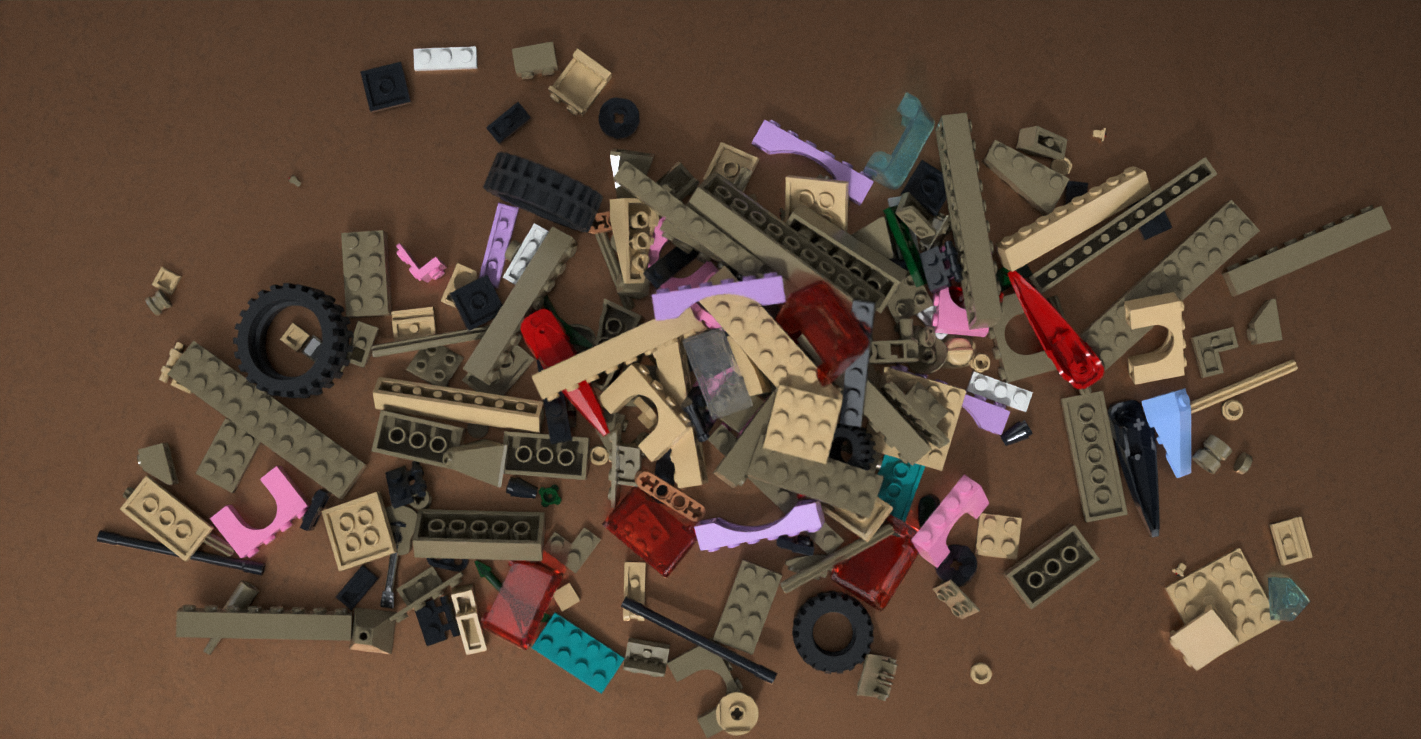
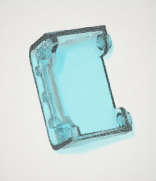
(894, 169)

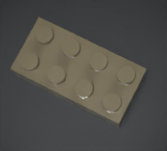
(366, 274)
(415, 438)
(536, 456)
(1051, 566)
(747, 606)

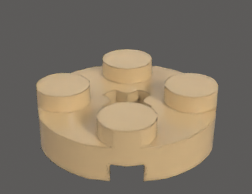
(745, 722)

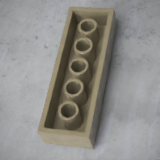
(849, 251)
(479, 535)

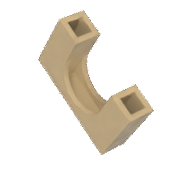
(1168, 359)
(671, 423)

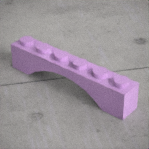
(774, 140)
(672, 304)
(987, 416)
(718, 532)

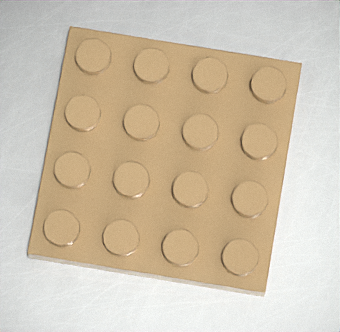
(947, 395)
(1232, 591)

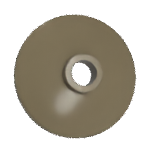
(938, 355)

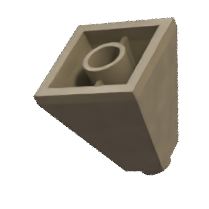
(639, 160)
(879, 238)
(479, 460)
(372, 631)

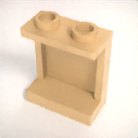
(580, 83)
(1204, 638)

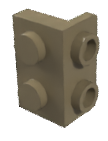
(678, 182)
(915, 216)
(646, 657)

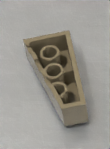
(1026, 176)
(612, 323)

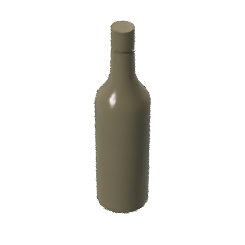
(243, 597)

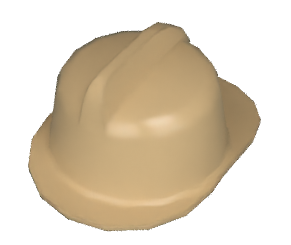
(960, 351)

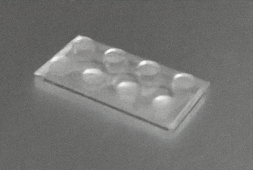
(717, 373)

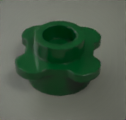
(546, 501)

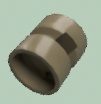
(1212, 454)

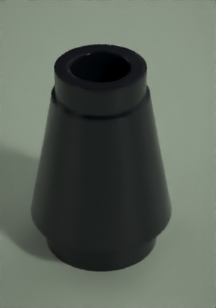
(1018, 432)
(520, 488)

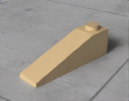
(633, 233)

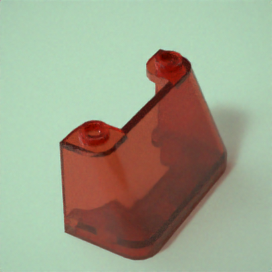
(826, 327)
(650, 531)
(880, 568)
(522, 602)

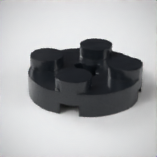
(621, 106)
(966, 571)

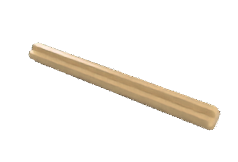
(1243, 385)

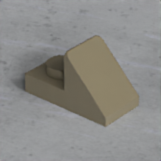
(362, 341)

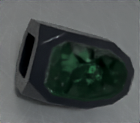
(926, 507)

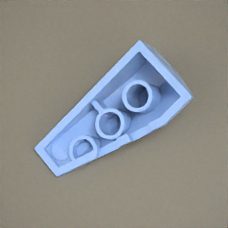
(1172, 421)

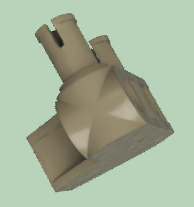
(907, 347)

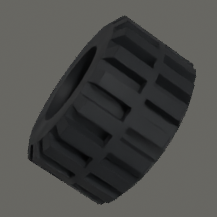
(861, 444)

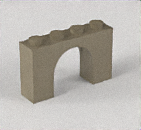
(1013, 365)
(701, 659)

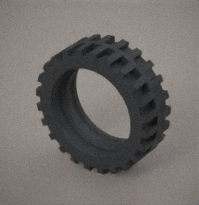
(543, 191)
(253, 336)

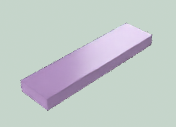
(498, 243)

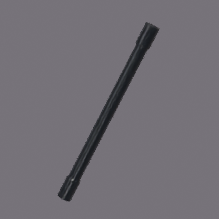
(245, 565)
(640, 610)

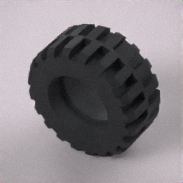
(833, 661)

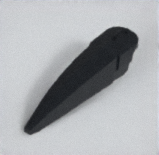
(1137, 458)

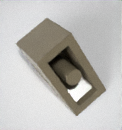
(1041, 143)
(1265, 324)
(158, 462)

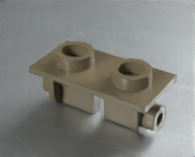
(943, 226)

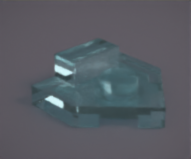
(1285, 599)

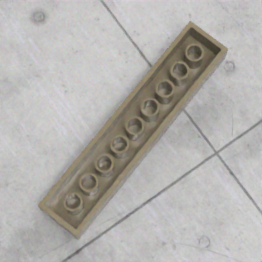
(968, 221)
(776, 242)
(1177, 272)
(267, 420)

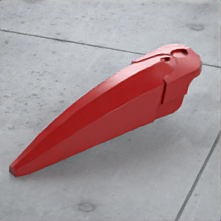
(1059, 340)
(551, 345)

